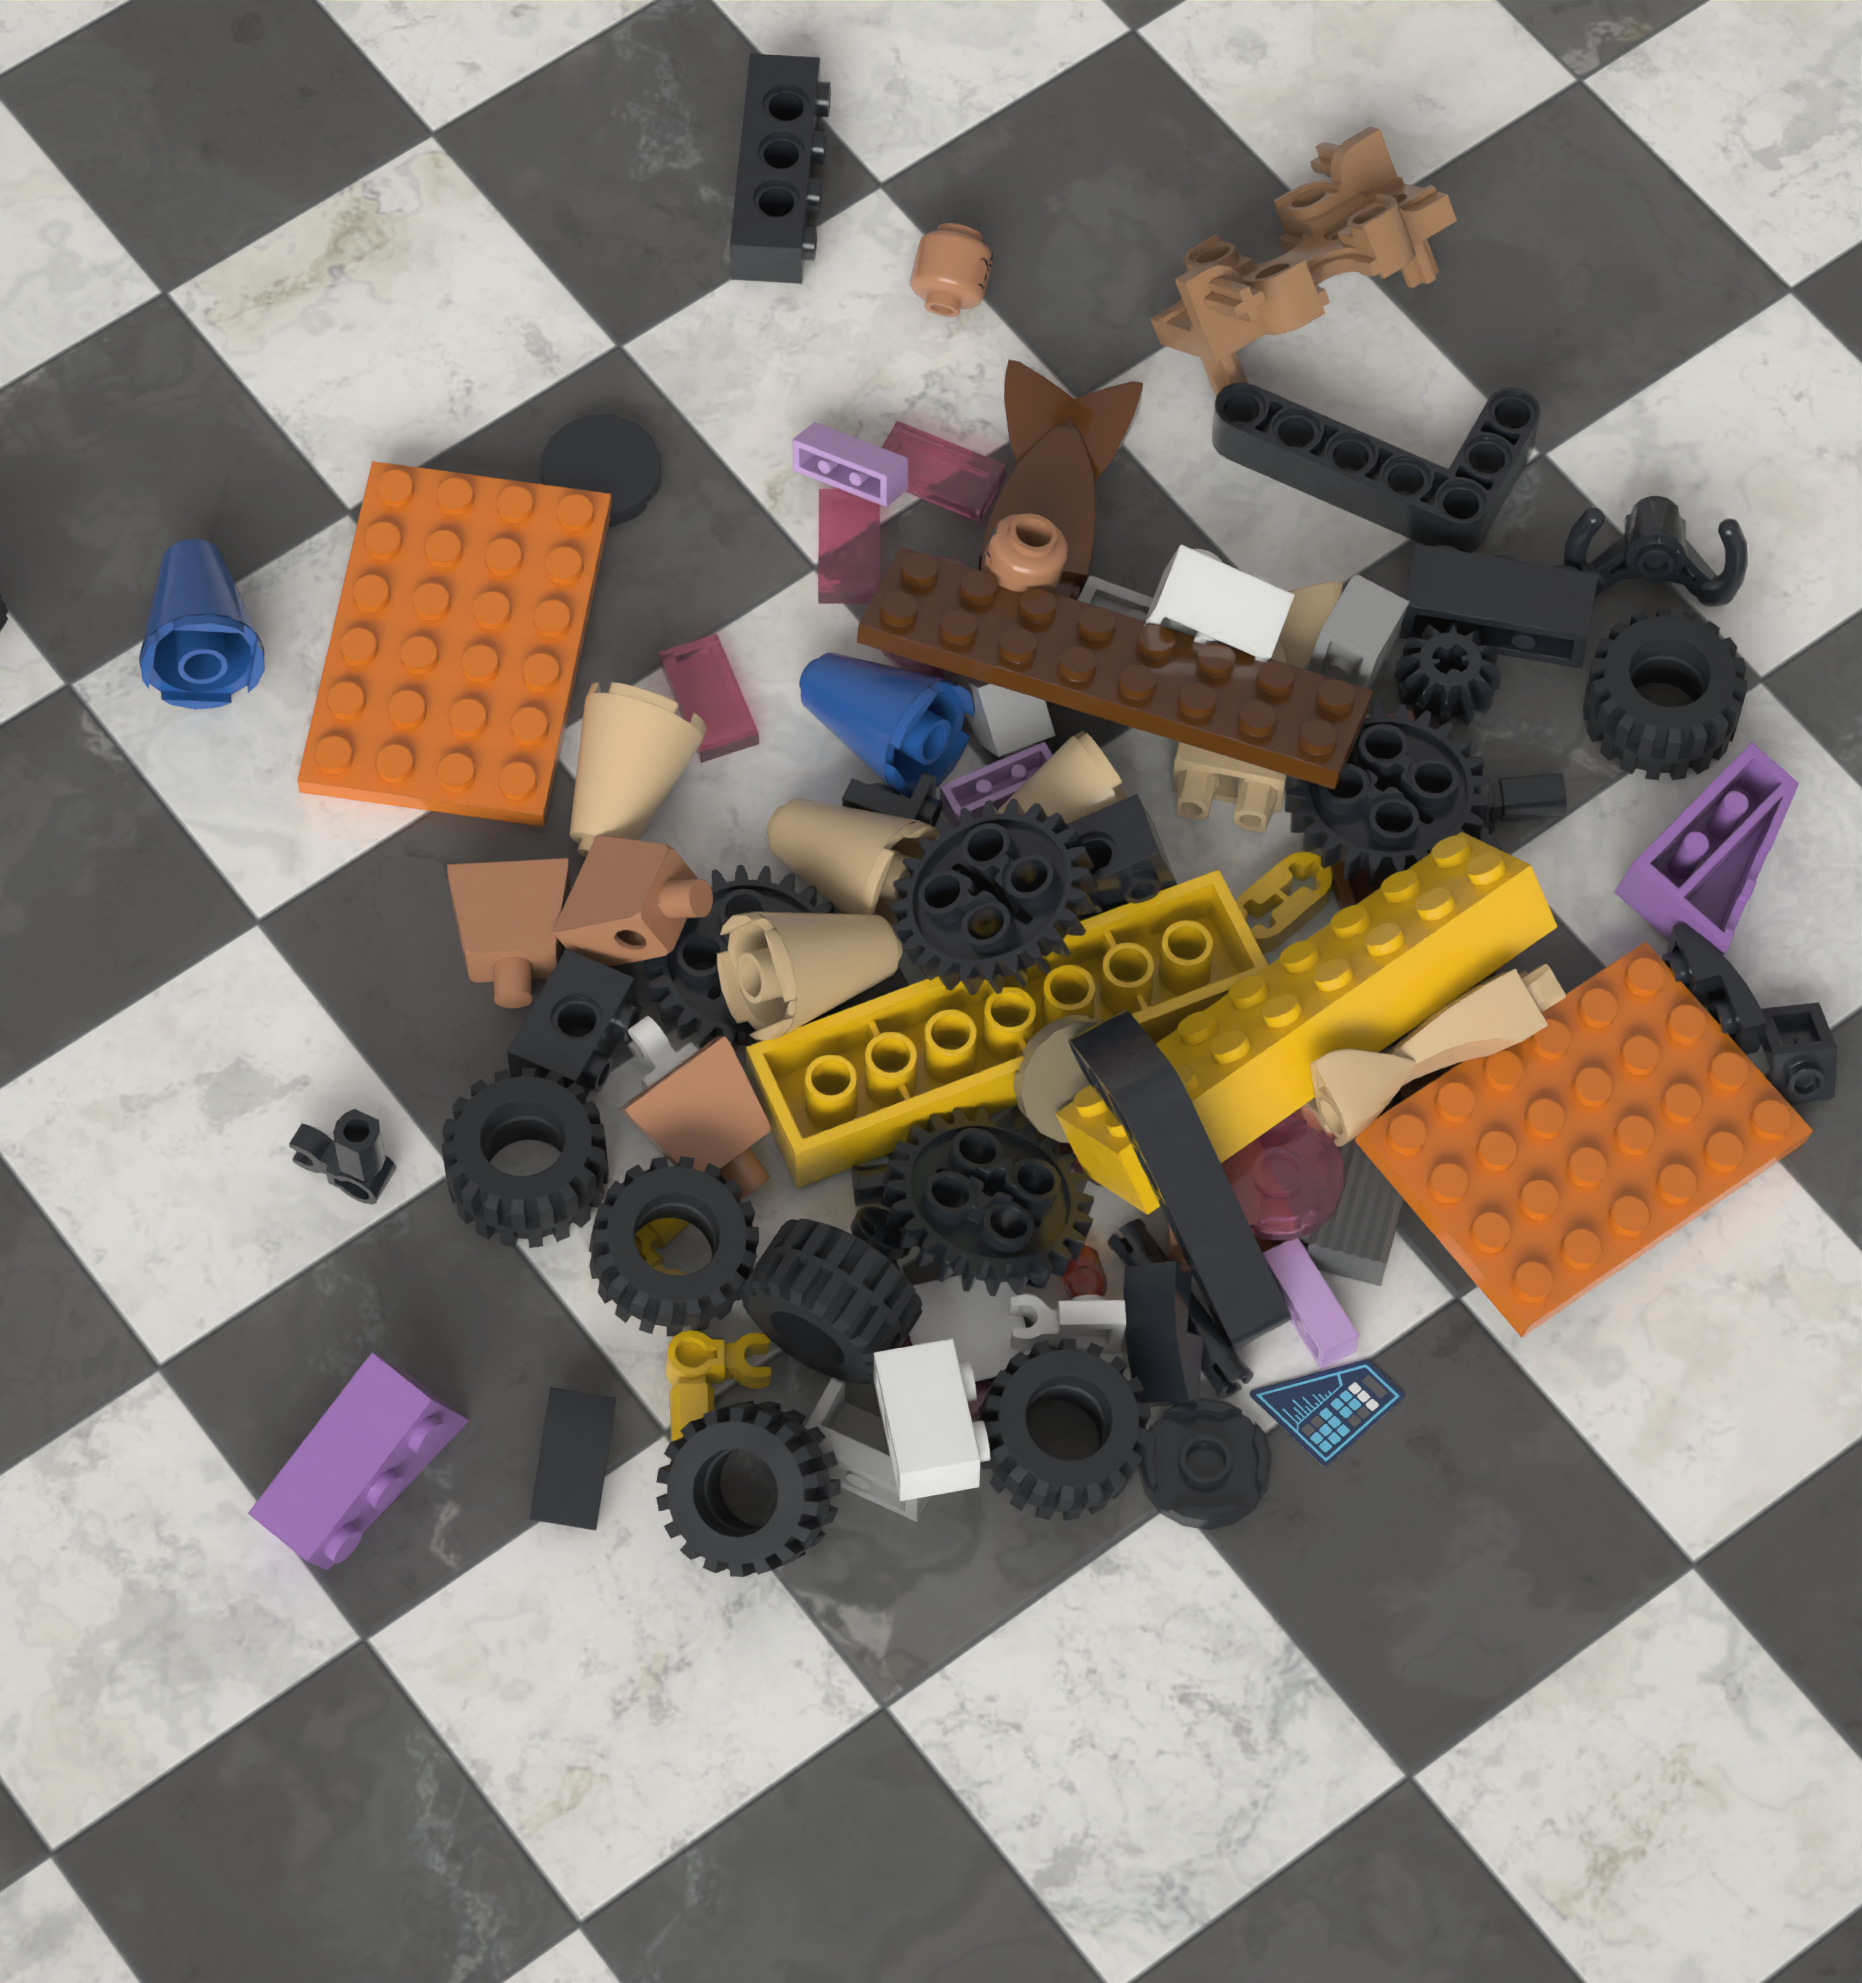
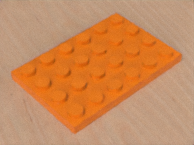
(456, 644)
(1583, 1139)

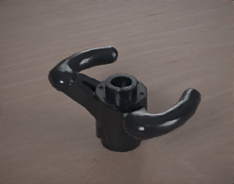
(1658, 551)

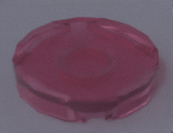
(1296, 1184)

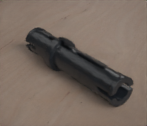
(1219, 1359)

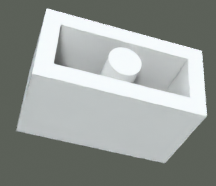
(1220, 603)
(928, 1419)

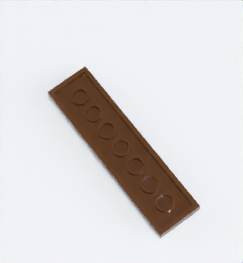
(1116, 667)

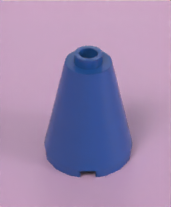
(199, 631)
(889, 716)

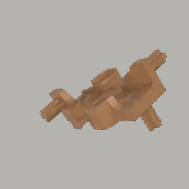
(1331, 227)

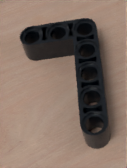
(1382, 466)
(1184, 1175)

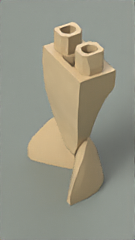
(1255, 790)
(1489, 1017)

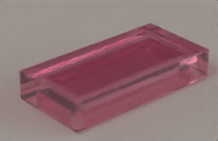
(946, 471)
(848, 548)
(707, 686)

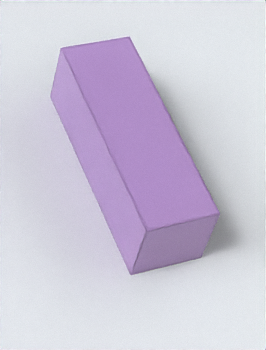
(850, 464)
(992, 782)
(1311, 1304)

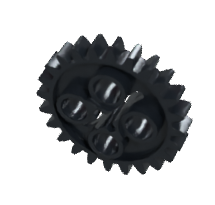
(1392, 797)
(956, 937)
(688, 991)
(987, 1201)

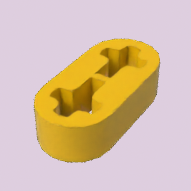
(1289, 912)

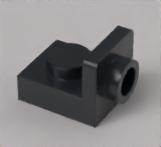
(885, 800)
(1800, 1052)

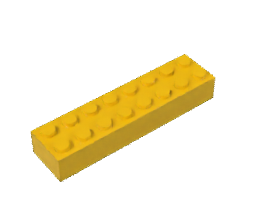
(1343, 988)
(873, 1071)

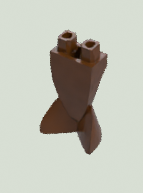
(1059, 455)

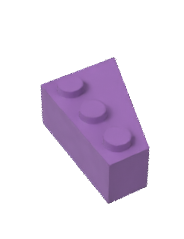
(1712, 852)
(356, 1462)

